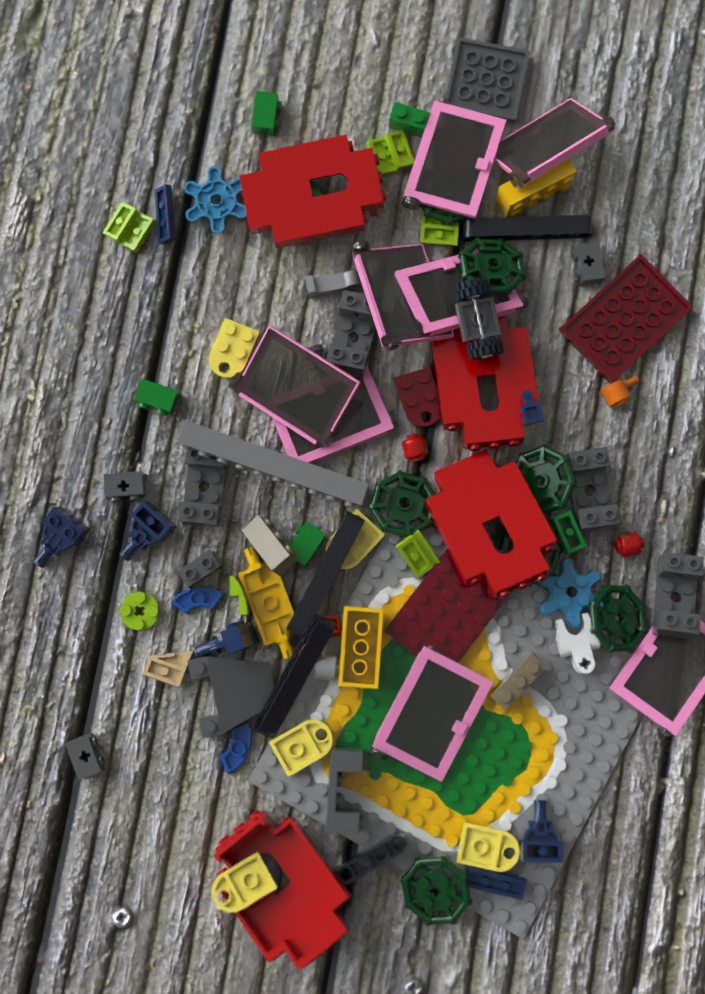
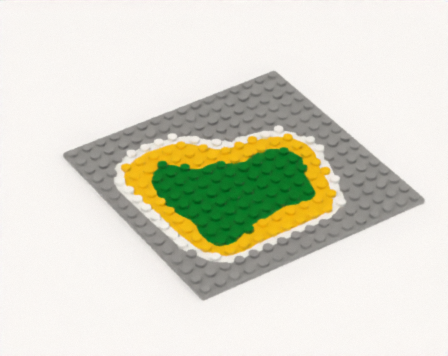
(559, 728)

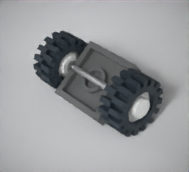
(478, 318)

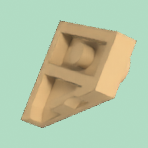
(168, 667)

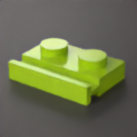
(417, 554)

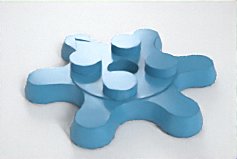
(206, 192)
(561, 601)

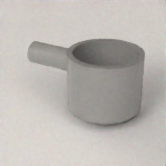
(327, 666)

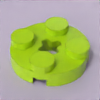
(129, 606)

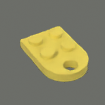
(232, 347)
(365, 541)
(301, 746)
(485, 848)
(244, 884)

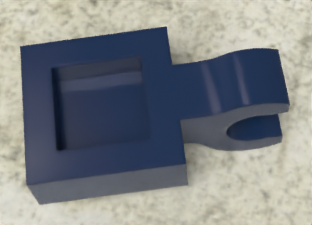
(530, 411)

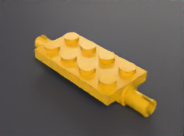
(268, 602)

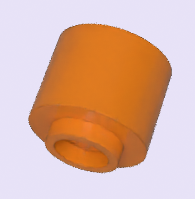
(617, 393)

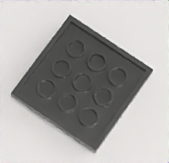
(487, 78)

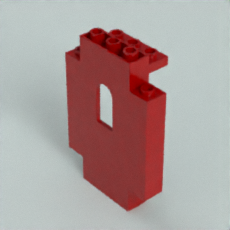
(282, 197)
(460, 395)
(475, 494)
(304, 913)

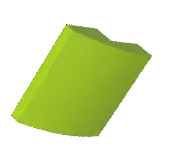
(392, 152)
(129, 227)
(438, 232)
(237, 590)

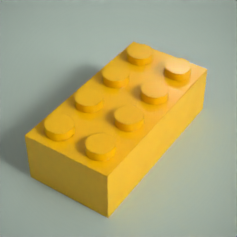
(544, 187)
(360, 647)

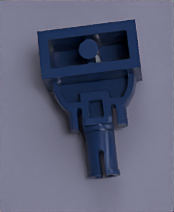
(147, 528)
(59, 534)
(235, 638)
(540, 842)

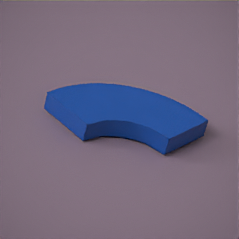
(197, 597)
(239, 747)

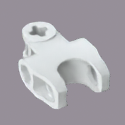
(577, 645)

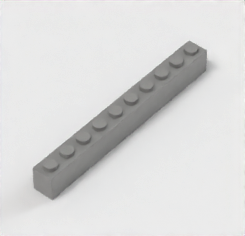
(271, 463)

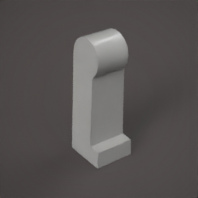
(332, 283)

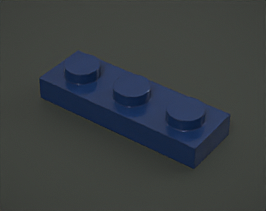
(165, 214)
(496, 882)

